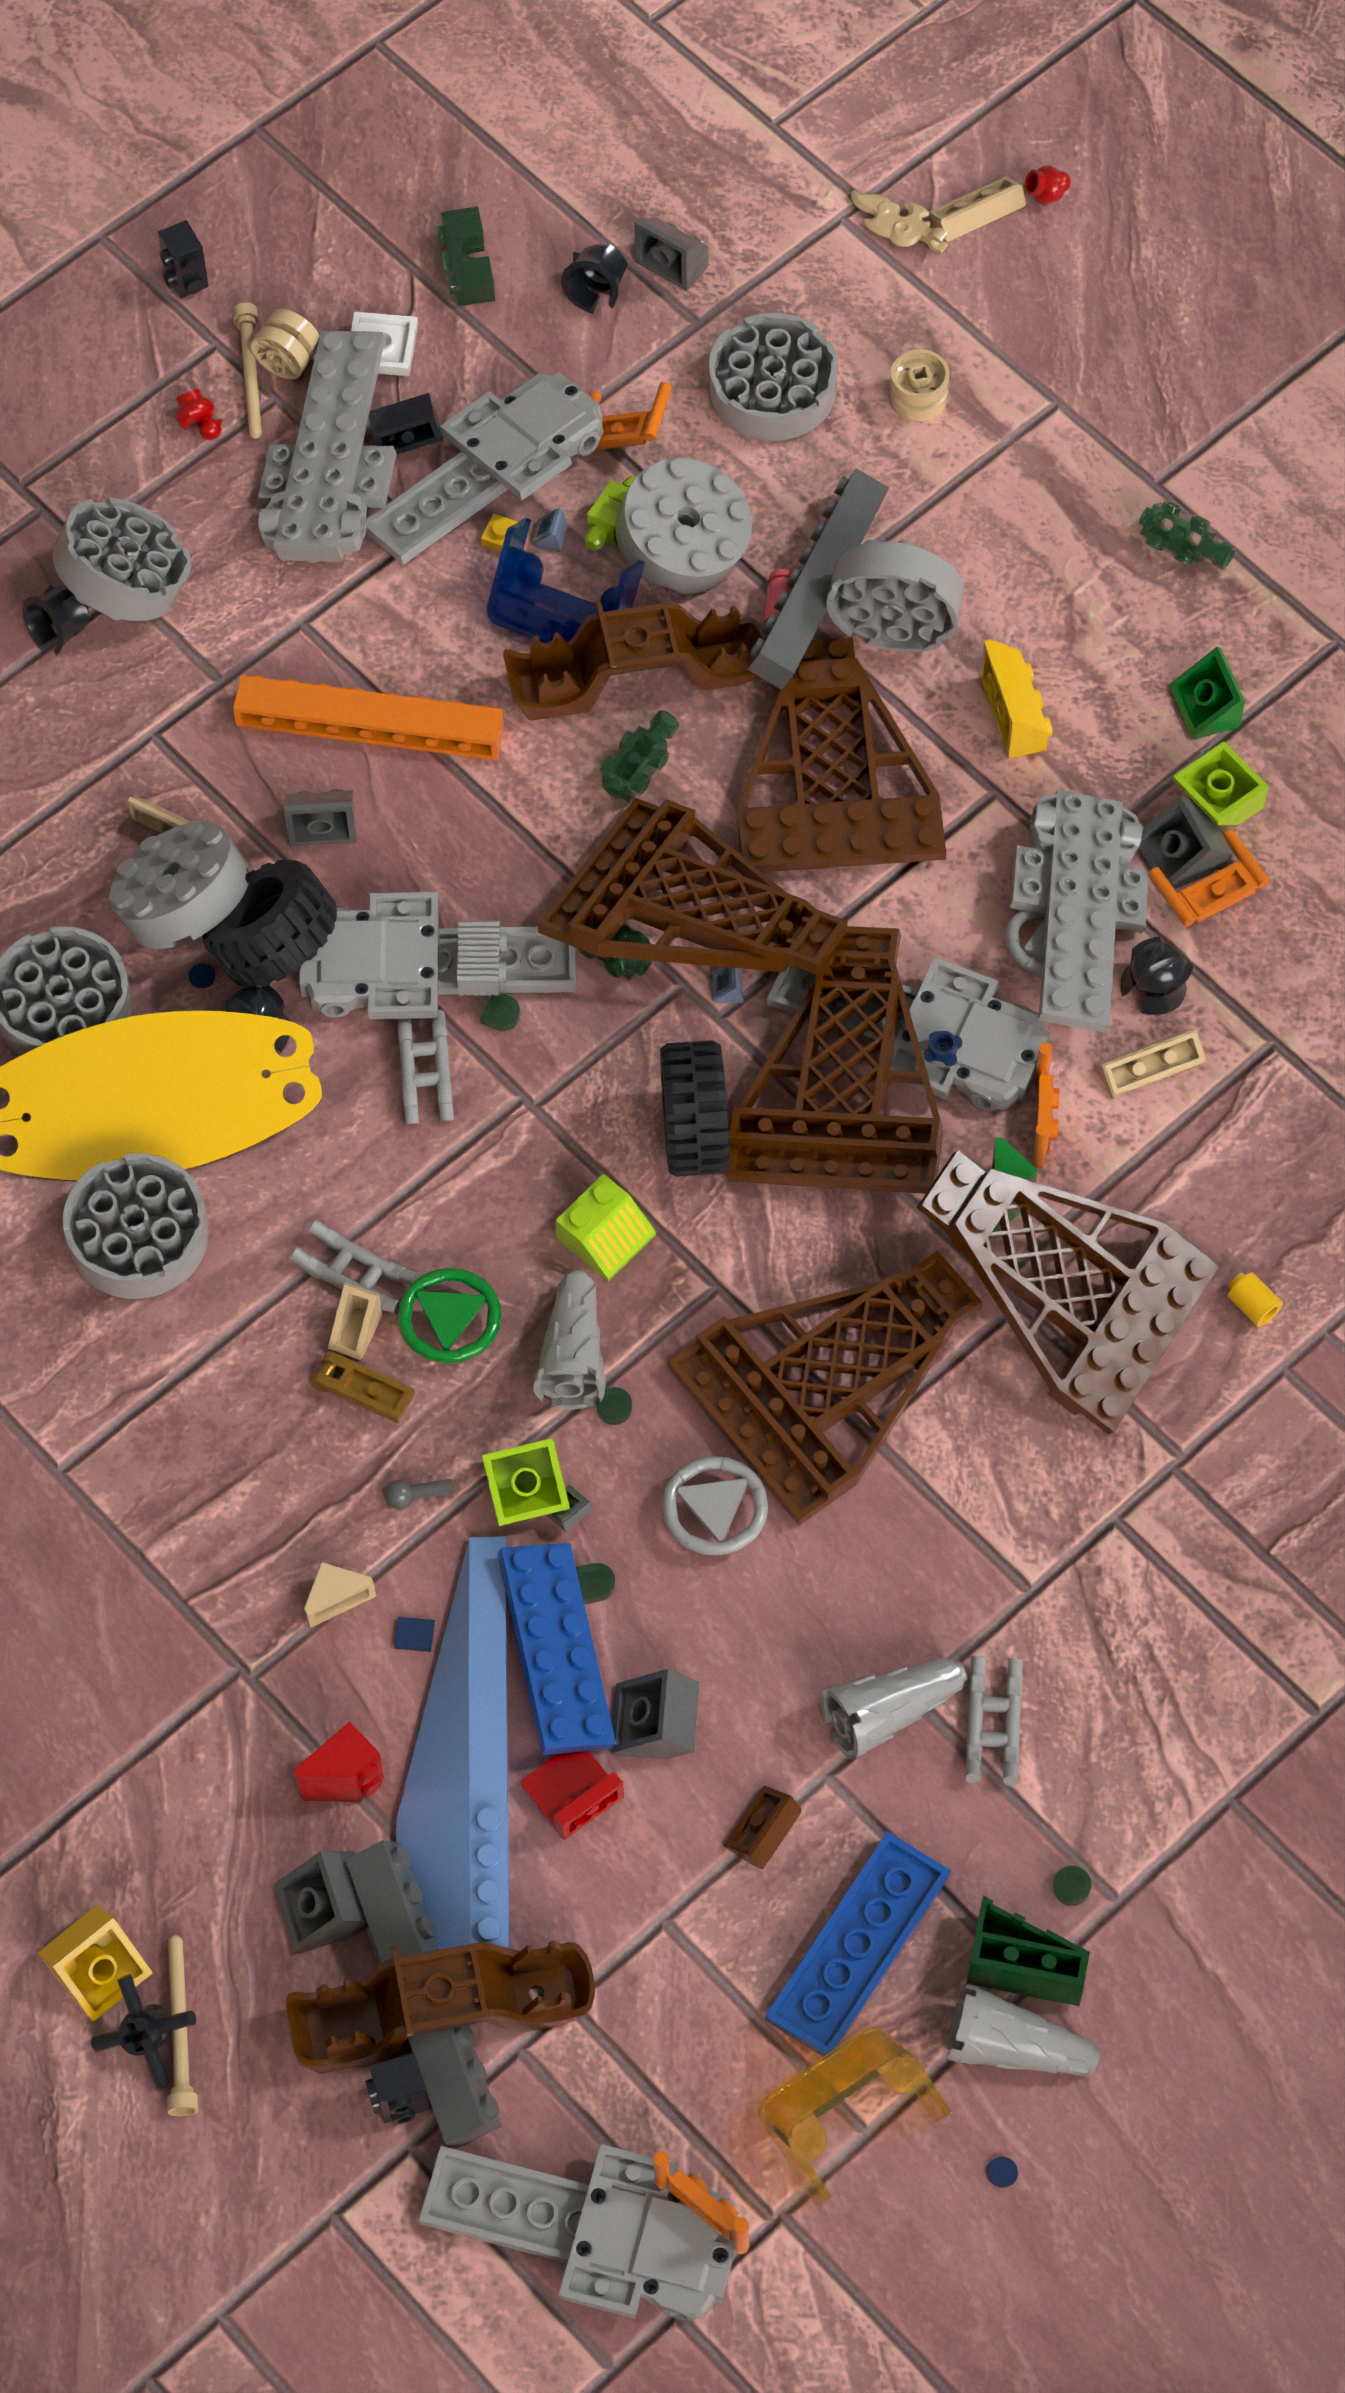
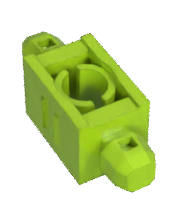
(604, 513)

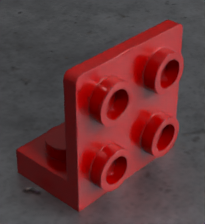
(572, 1790)

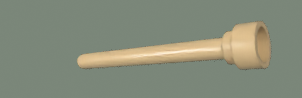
(245, 318)
(182, 2098)

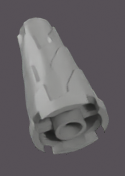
(571, 1354)
(878, 1706)
(1014, 2038)

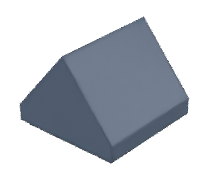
(551, 531)
(727, 985)

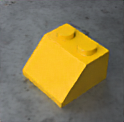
(91, 1959)

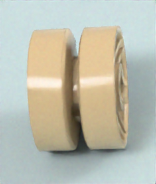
(285, 344)
(919, 385)

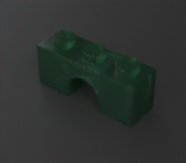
(470, 276)

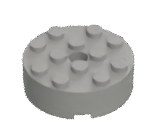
(773, 377)
(684, 525)
(121, 559)
(895, 596)
(179, 884)
(59, 986)
(105, 1232)

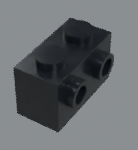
(182, 259)
(406, 424)
(397, 2089)

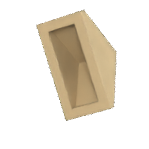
(355, 1321)
(336, 1592)

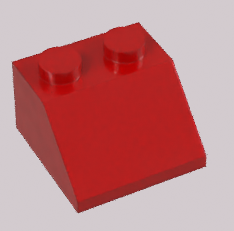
(340, 1769)

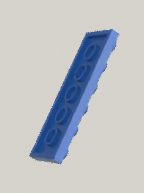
(556, 1648)
(858, 1945)

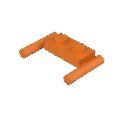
(633, 427)
(1216, 890)
(1046, 1101)
(692, 2193)

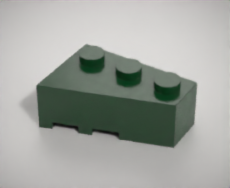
(1025, 1959)

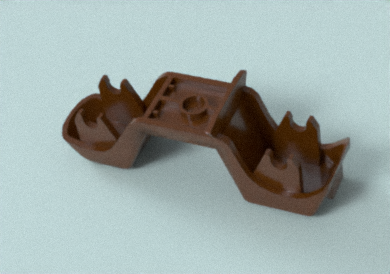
(570, 675)
(434, 1993)

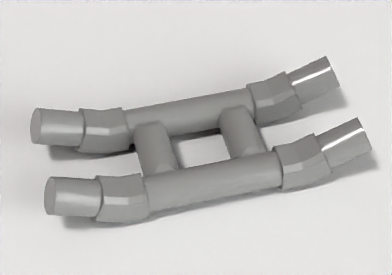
(440, 1078)
(347, 1251)
(1010, 1706)

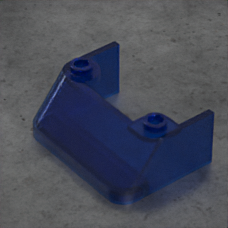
(535, 609)

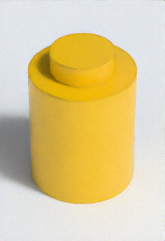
(1254, 1298)

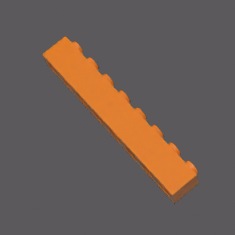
(369, 717)

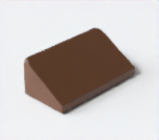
(763, 1827)

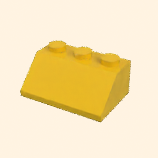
(1014, 700)

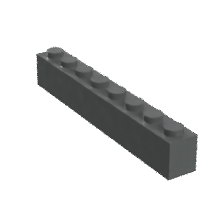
(805, 603)
(444, 2057)

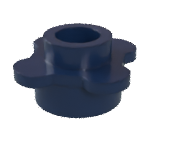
(943, 1039)

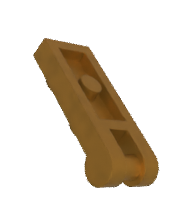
(363, 1387)

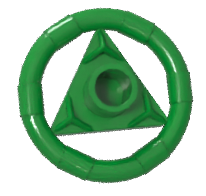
(449, 1315)

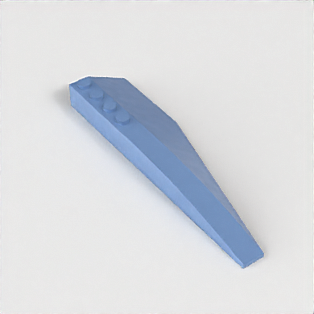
(458, 1777)

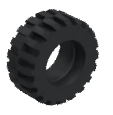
(273, 925)
(694, 1108)

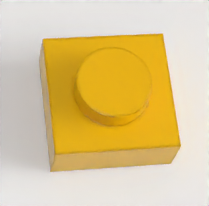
(495, 532)

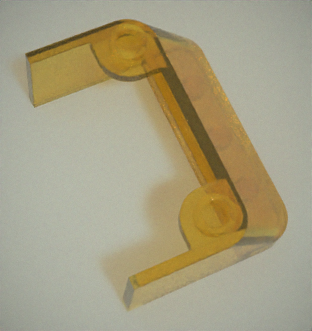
(793, 2108)

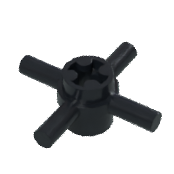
(133, 2029)

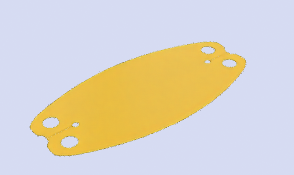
(156, 1087)

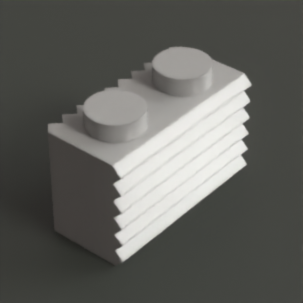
(479, 958)

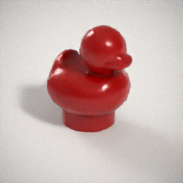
(1047, 184)
(195, 409)

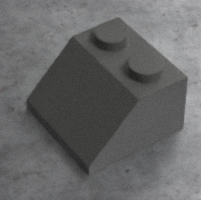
(669, 252)
(320, 818)
(1184, 843)
(655, 1715)
(320, 1902)

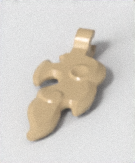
(900, 230)

